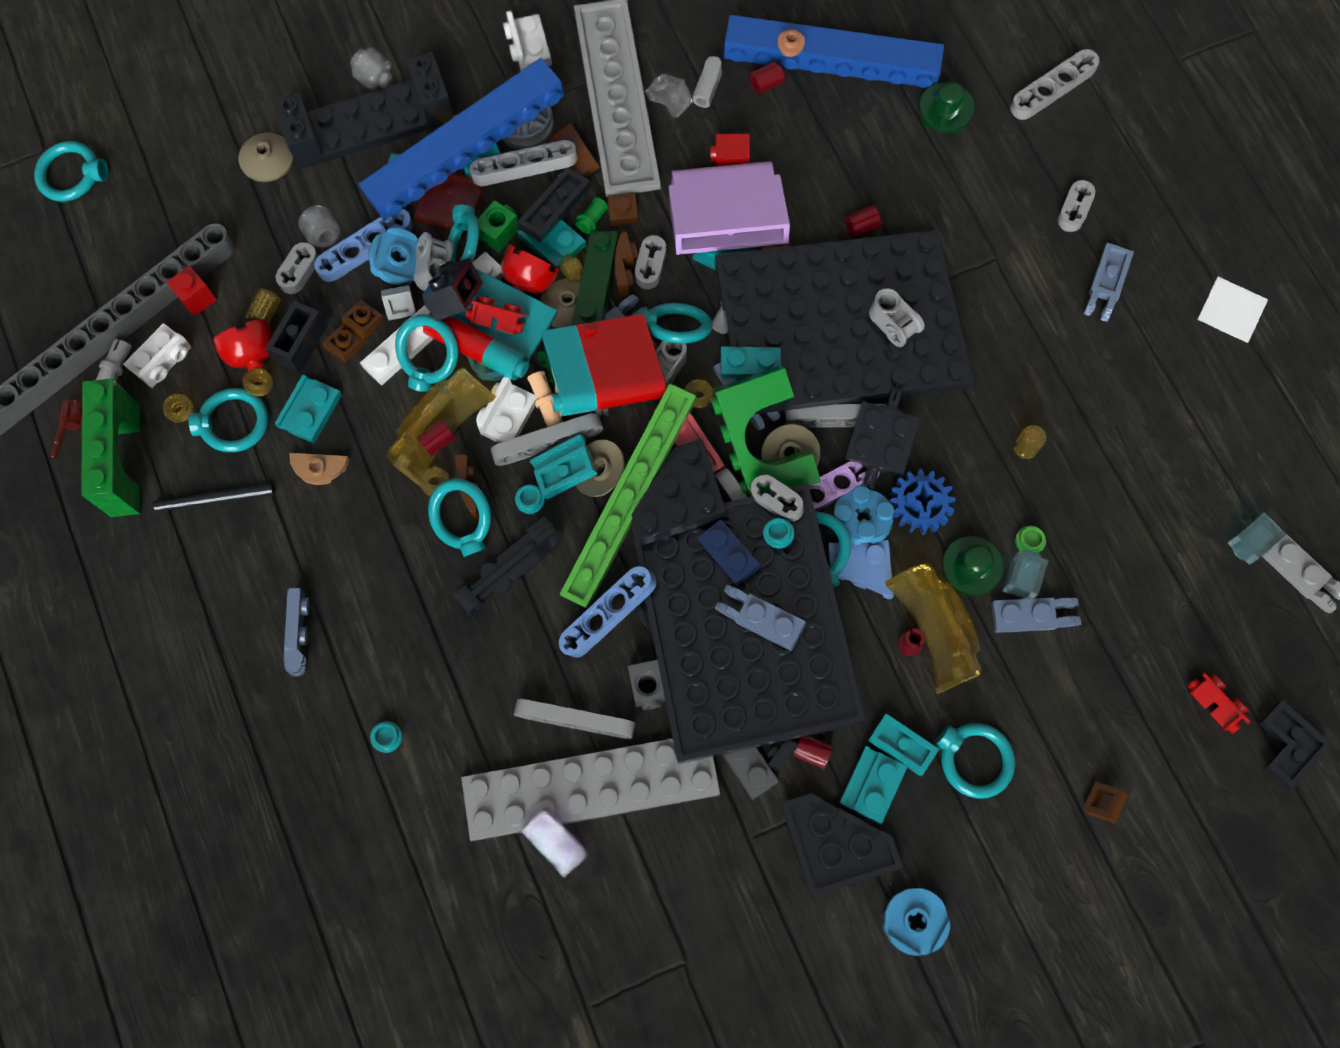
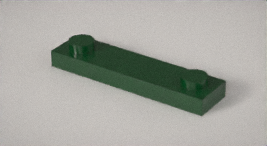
(596, 277)

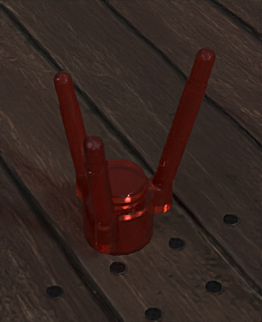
(70, 419)

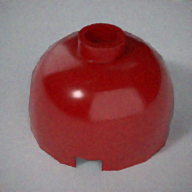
(527, 272)
(244, 345)

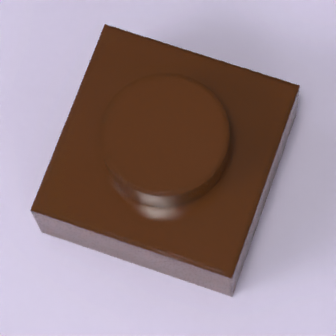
(622, 209)
(1105, 802)

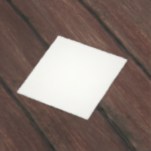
(1232, 309)

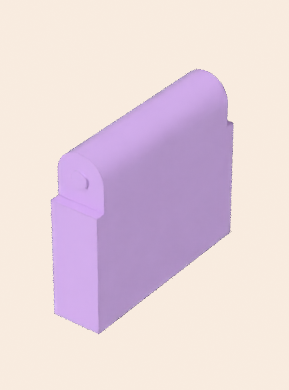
(727, 208)

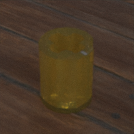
(263, 305)
(1030, 441)

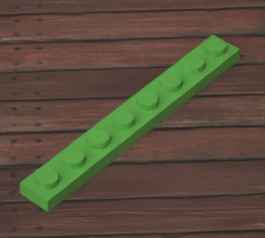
(630, 489)

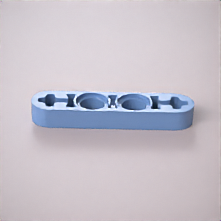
(359, 240)
(610, 616)

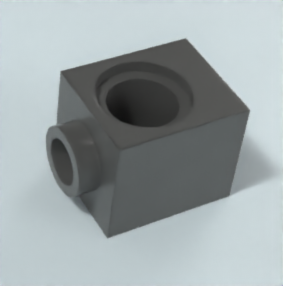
(642, 672)

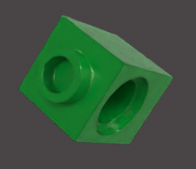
(497, 236)

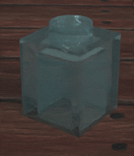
(1256, 538)
(1025, 574)

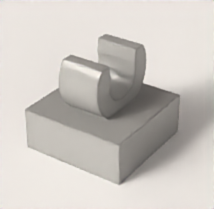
(398, 302)

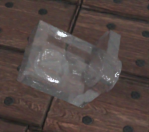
(671, 92)

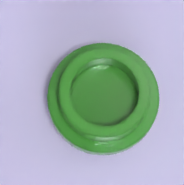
(1030, 539)

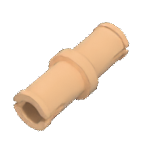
(543, 396)

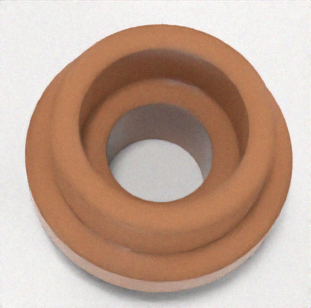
(788, 48)

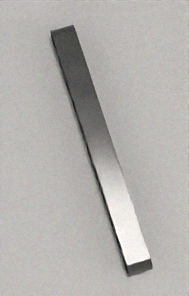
(113, 316)

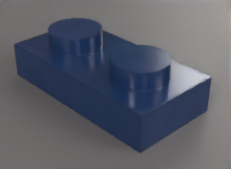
(728, 552)

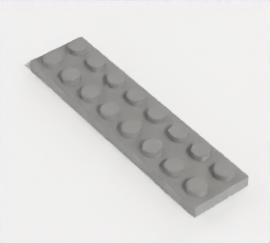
(616, 98)
(585, 787)

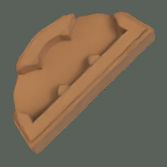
(318, 468)

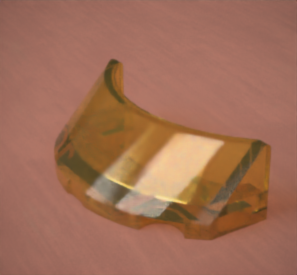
(448, 400)
(944, 623)

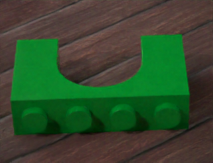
(737, 404)
(105, 414)

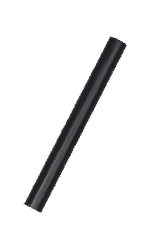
(213, 497)

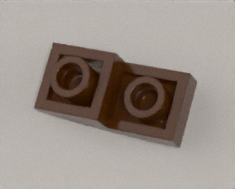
(586, 163)
(624, 263)
(355, 330)
(467, 471)

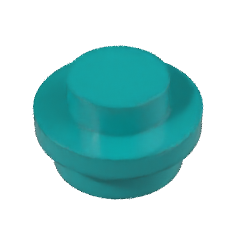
(529, 499)
(778, 533)
(386, 737)

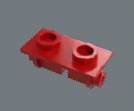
(508, 316)
(1228, 711)

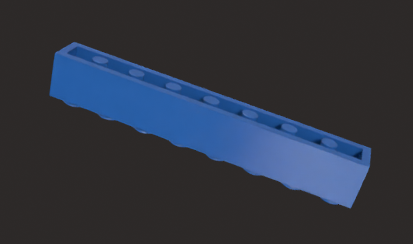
(836, 52)
(462, 139)

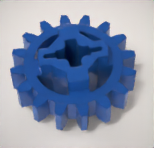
(931, 492)

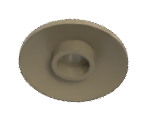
(269, 165)
(554, 298)
(790, 436)
(606, 457)

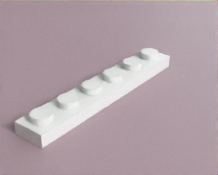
(383, 362)

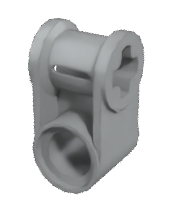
(430, 255)
(898, 320)
(670, 364)

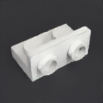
(528, 40)
(158, 355)
(507, 413)

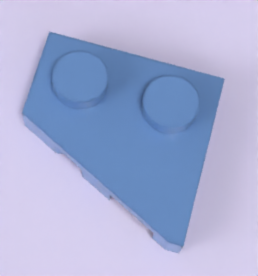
(867, 566)

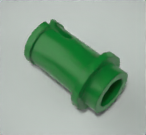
(587, 221)

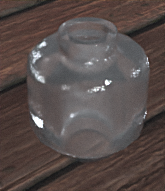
(371, 68)
(319, 226)

